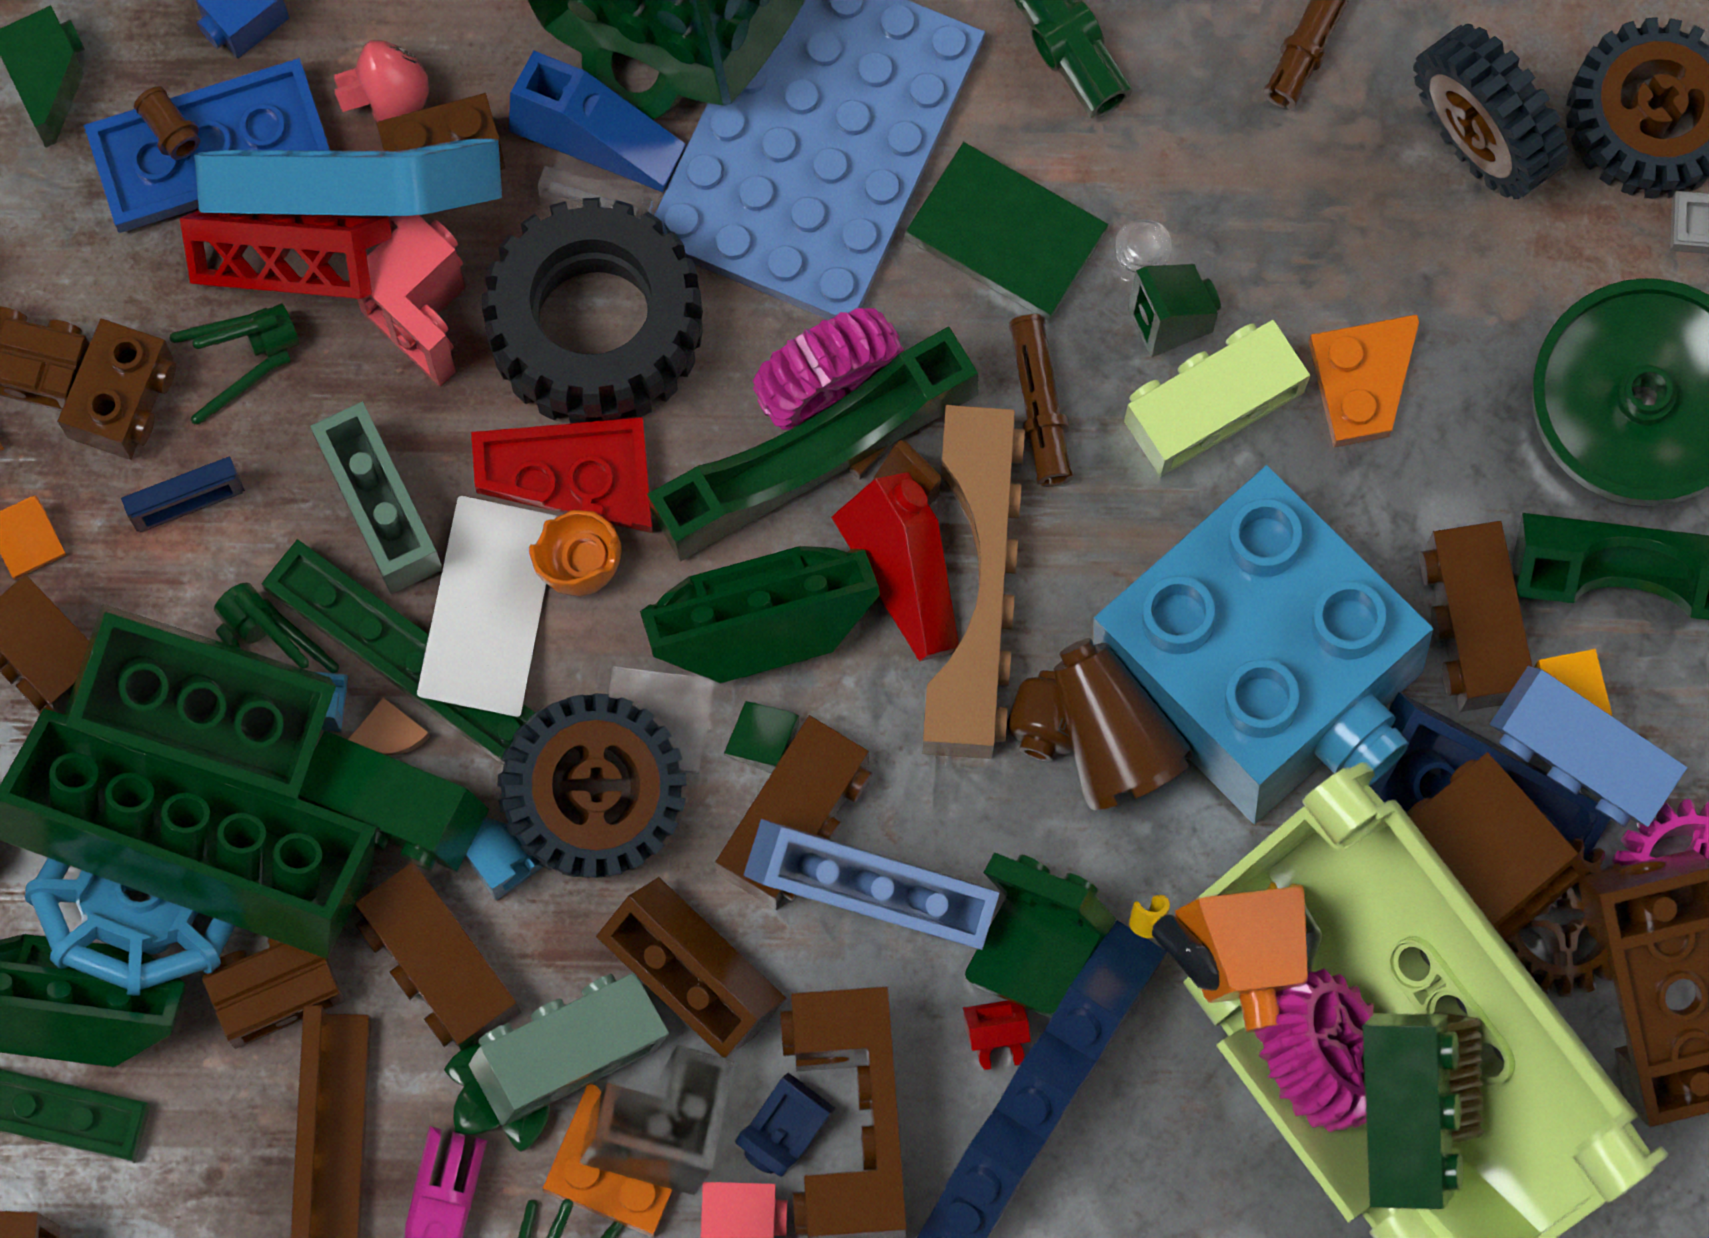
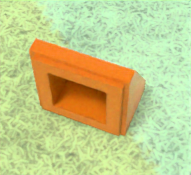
(28, 537)

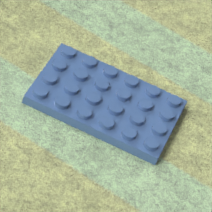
(821, 151)

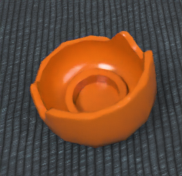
(576, 553)

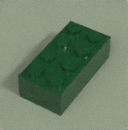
(199, 701)

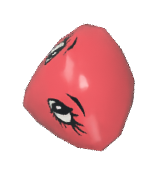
(384, 78)

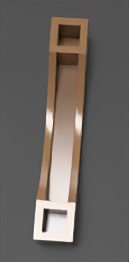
(963, 695)

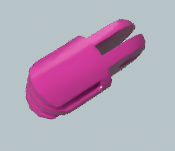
(439, 1209)

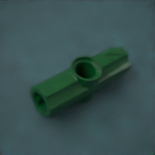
(1074, 43)

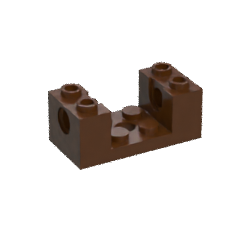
(1657, 933)
(851, 1032)

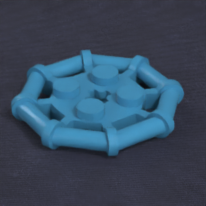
(122, 923)

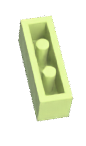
(1215, 396)

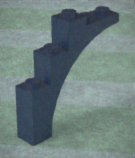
(1044, 1086)

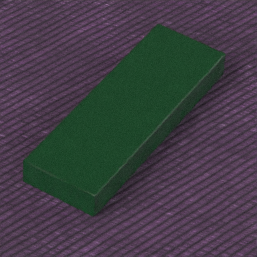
(71, 1116)

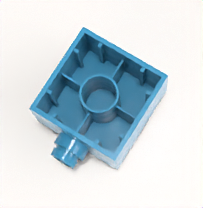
(1269, 646)

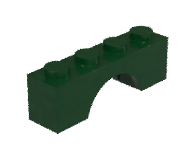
(1572, 556)

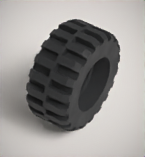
(577, 244)

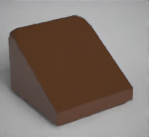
(905, 459)

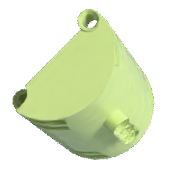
(1379, 892)

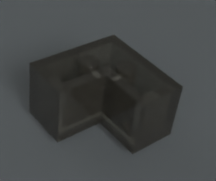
(667, 1135)

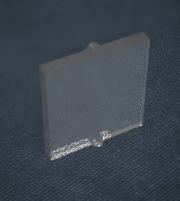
(676, 702)

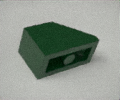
(43, 68)
(1172, 306)

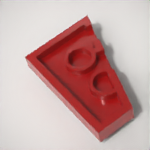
(569, 468)

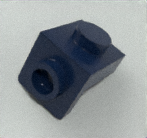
(784, 1127)

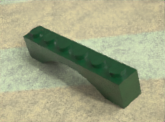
(743, 487)

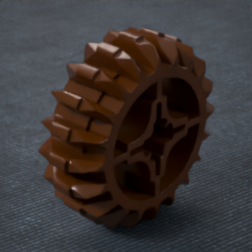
(1561, 944)

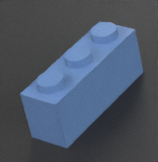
(1586, 748)

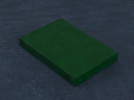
(1006, 231)

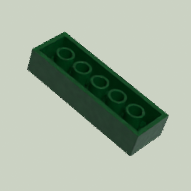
(186, 835)

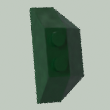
(761, 612)
(74, 1014)

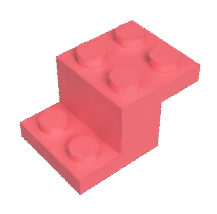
(410, 286)

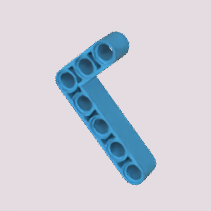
(349, 181)

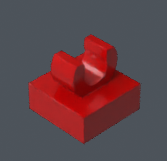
(996, 1026)

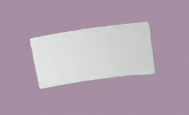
(485, 609)

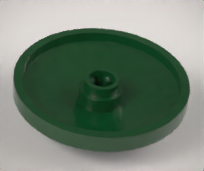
(1585, 384)

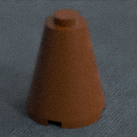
(1115, 727)

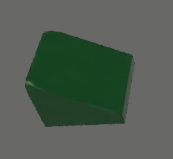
(761, 736)

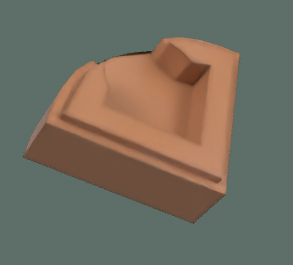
(389, 731)

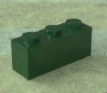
(408, 806)
(1411, 1111)

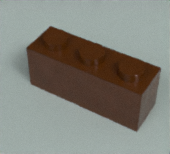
(1476, 613)
(801, 793)
(435, 959)
(691, 967)

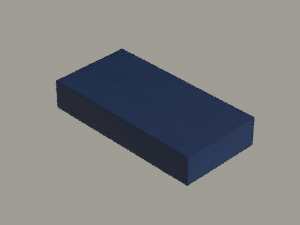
(183, 494)

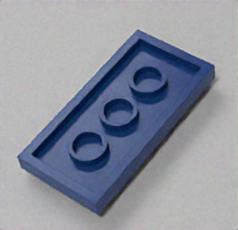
(244, 113)

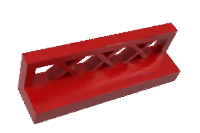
(284, 231)

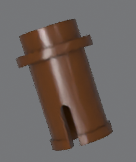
(174, 133)

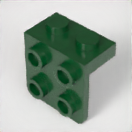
(1038, 935)

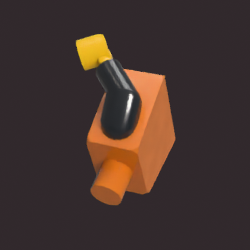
(1238, 945)

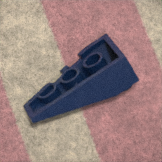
(1442, 746)

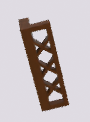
(331, 1125)

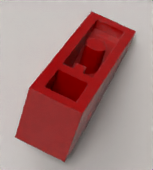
(907, 559)

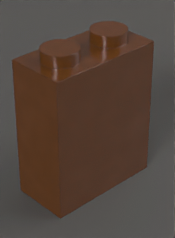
(1498, 845)

